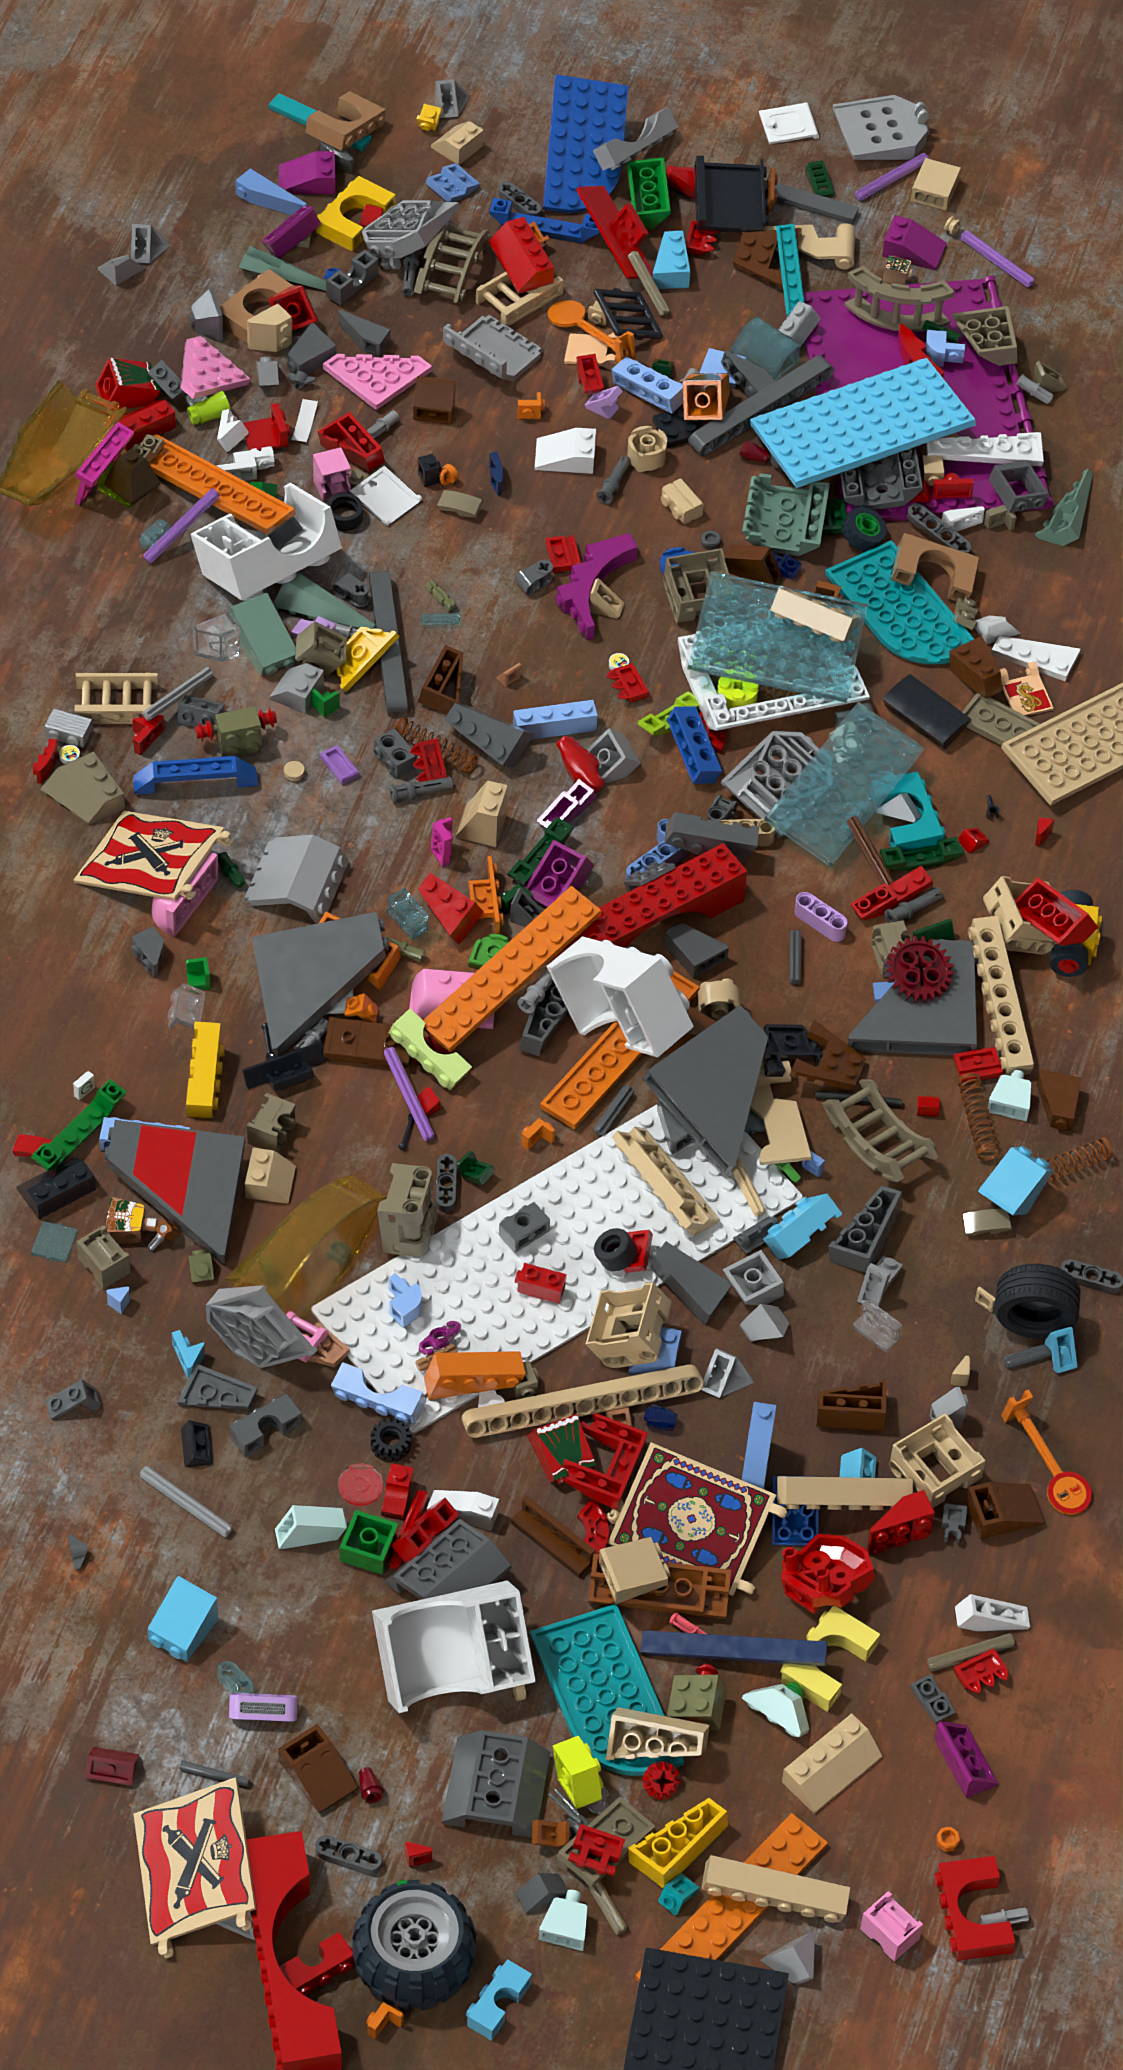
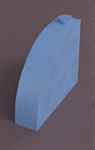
(759, 1444)

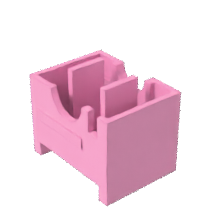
(331, 473)
(888, 1924)

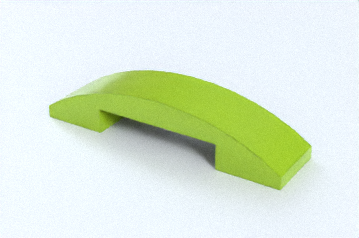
(658, 724)

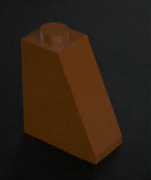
(753, 563)
(1059, 1097)

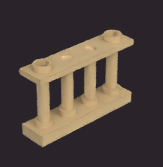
(521, 306)
(114, 713)

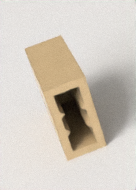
(935, 184)

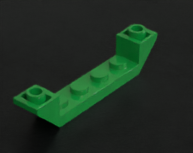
(86, 1123)

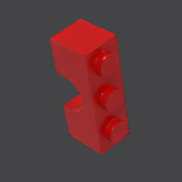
(422, 1531)
(336, 1959)

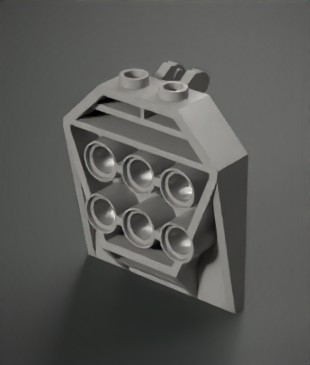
(883, 127)
(406, 229)
(754, 789)
(255, 1326)

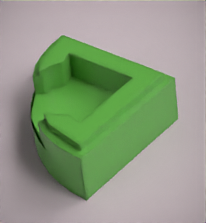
(789, 1170)

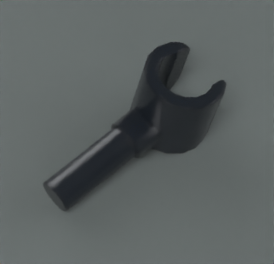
(991, 808)

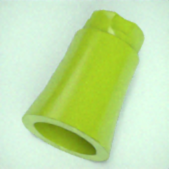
(208, 409)

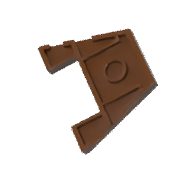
(757, 253)
(839, 1064)

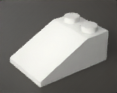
(567, 451)

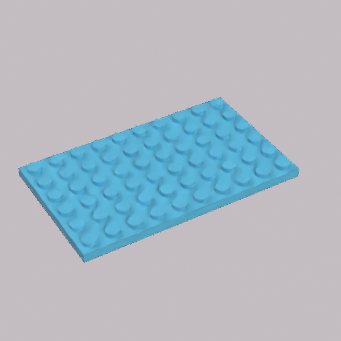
(862, 422)

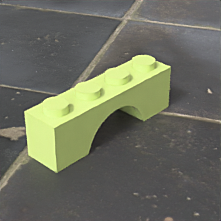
(446, 1068)

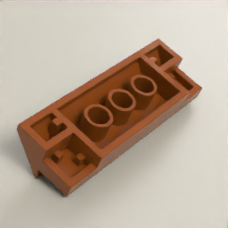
(688, 1592)

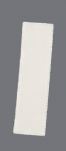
(305, 420)

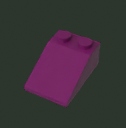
(309, 174)
(913, 243)
(557, 872)

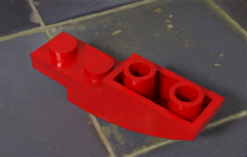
(912, 348)
(889, 896)

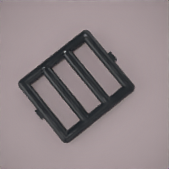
(613, 320)

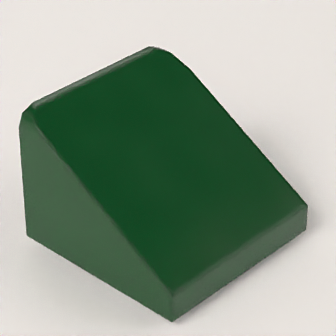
(663, 367)

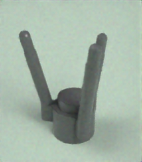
(575, 1817)

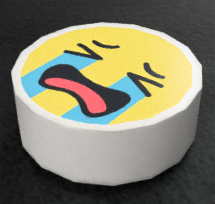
(618, 660)
(69, 753)

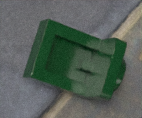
(508, 896)
(474, 1170)

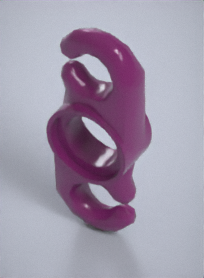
(448, 1334)

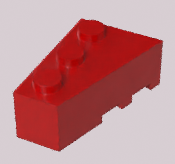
(354, 440)
(450, 906)

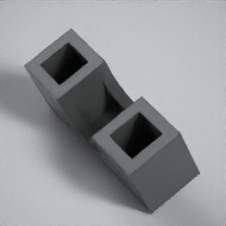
(342, 286)
(278, 1413)

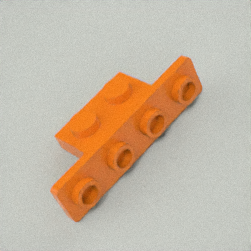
(484, 895)

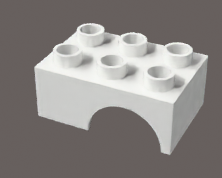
(248, 563)
(625, 986)
(454, 1644)

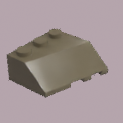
(990, 333)

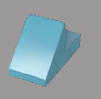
(1062, 1349)
(187, 1354)

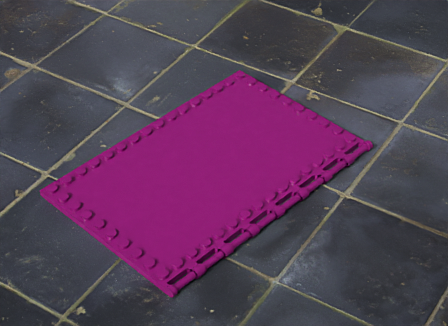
(866, 350)

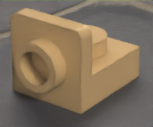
(596, 315)

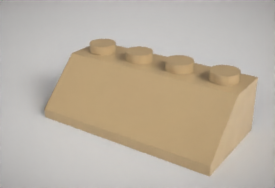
(832, 1764)

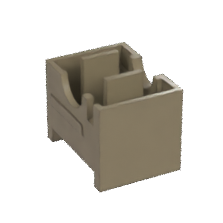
(321, 646)
(884, 938)
(272, 1123)
(103, 1257)

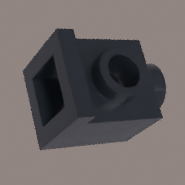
(429, 470)

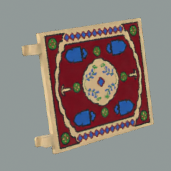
(695, 1514)

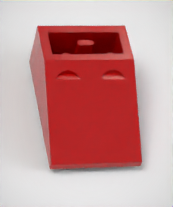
(905, 1522)

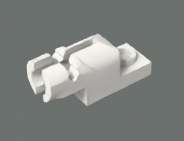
(248, 462)

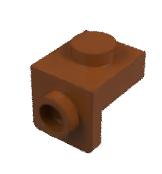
(828, 589)
(550, 1833)

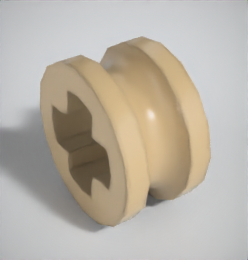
(952, 225)

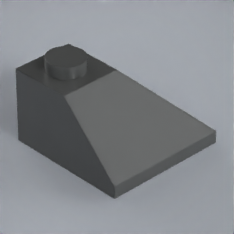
(207, 317)

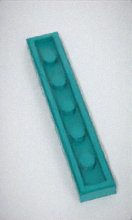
(300, 113)
(789, 266)

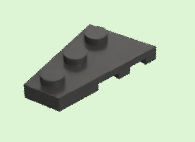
(216, 1390)

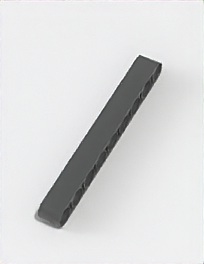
(765, 401)
(391, 660)

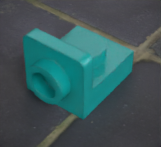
(677, 1893)

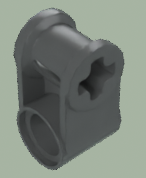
(533, 578)
(352, 591)
(722, 809)

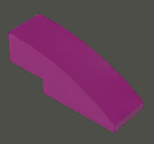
(569, 804)

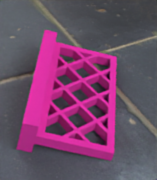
(101, 458)

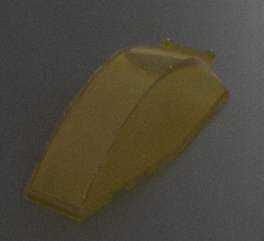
(56, 443)
(311, 1245)

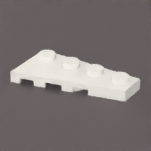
(1050, 658)

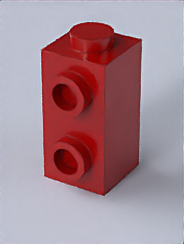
(541, 1283)

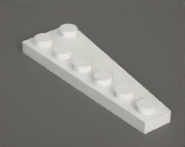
(990, 450)

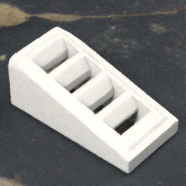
(963, 518)

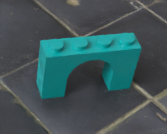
(924, 831)

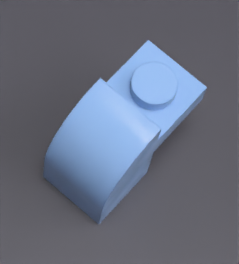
(942, 352)
(407, 1300)

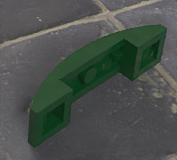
(927, 857)
(523, 870)

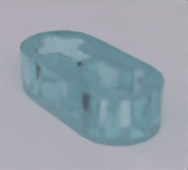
(153, 533)
(237, 1675)

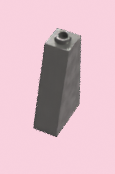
(690, 1280)

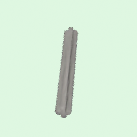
(177, 694)
(186, 1501)

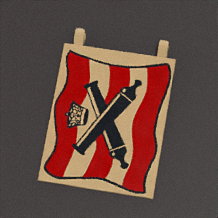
(151, 855)
(194, 1863)

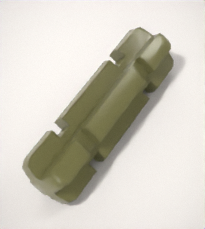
(441, 595)

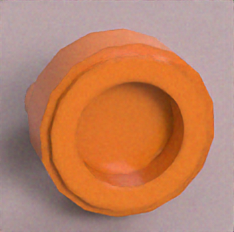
(448, 474)

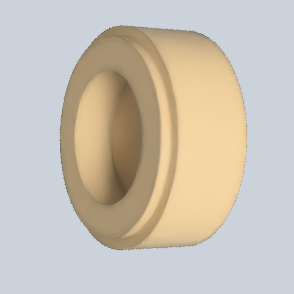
(294, 771)
(519, 1692)

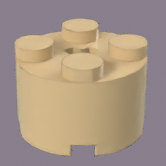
(647, 448)
(718, 998)

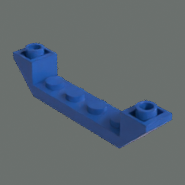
(556, 229)
(194, 770)

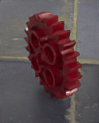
(937, 968)

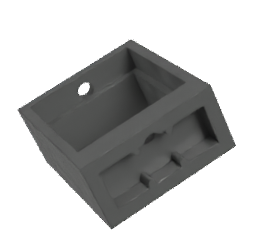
(1022, 472)

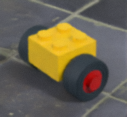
(1074, 958)

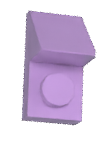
(604, 402)

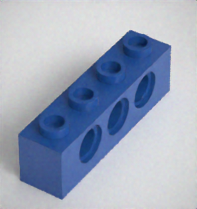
(694, 745)

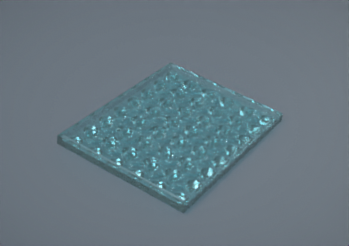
(748, 643)

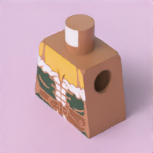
(128, 1221)

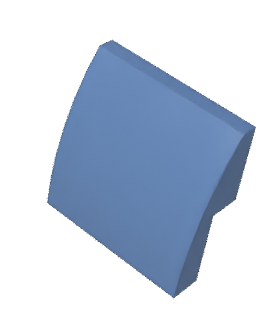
(452, 183)

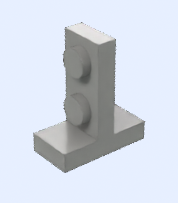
(878, 1279)

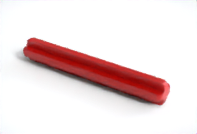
(414, 1513)

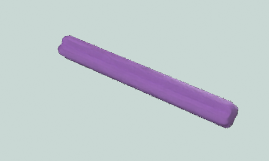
(890, 177)
(997, 259)
(181, 525)
(409, 1094)

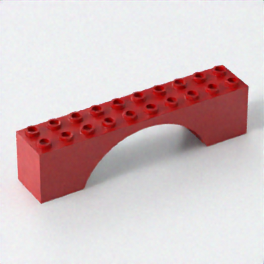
(702, 885)
(300, 2028)

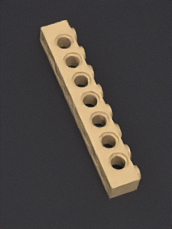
(990, 929)

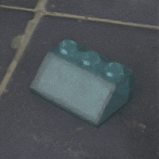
(766, 347)

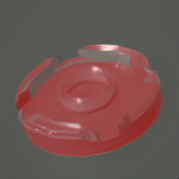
(360, 1484)

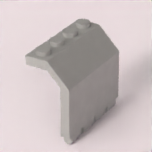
(494, 347)
(298, 872)

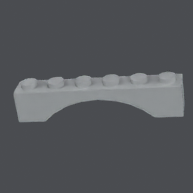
(655, 127)

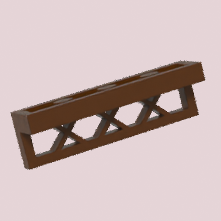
(553, 1537)

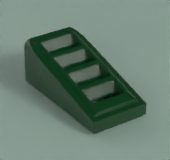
(819, 169)

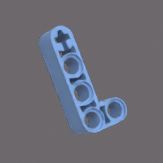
(660, 853)

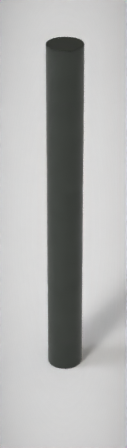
(825, 1095)

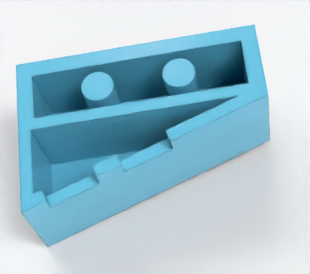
(672, 262)
(800, 1224)

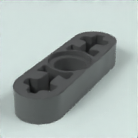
(514, 194)
(442, 1175)
(1100, 1272)
(367, 1855)

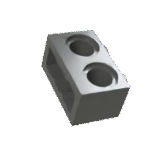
(394, 753)

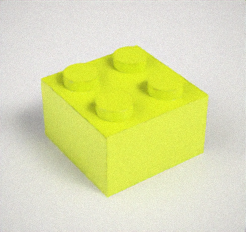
(578, 1772)

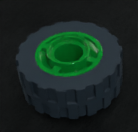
(864, 528)

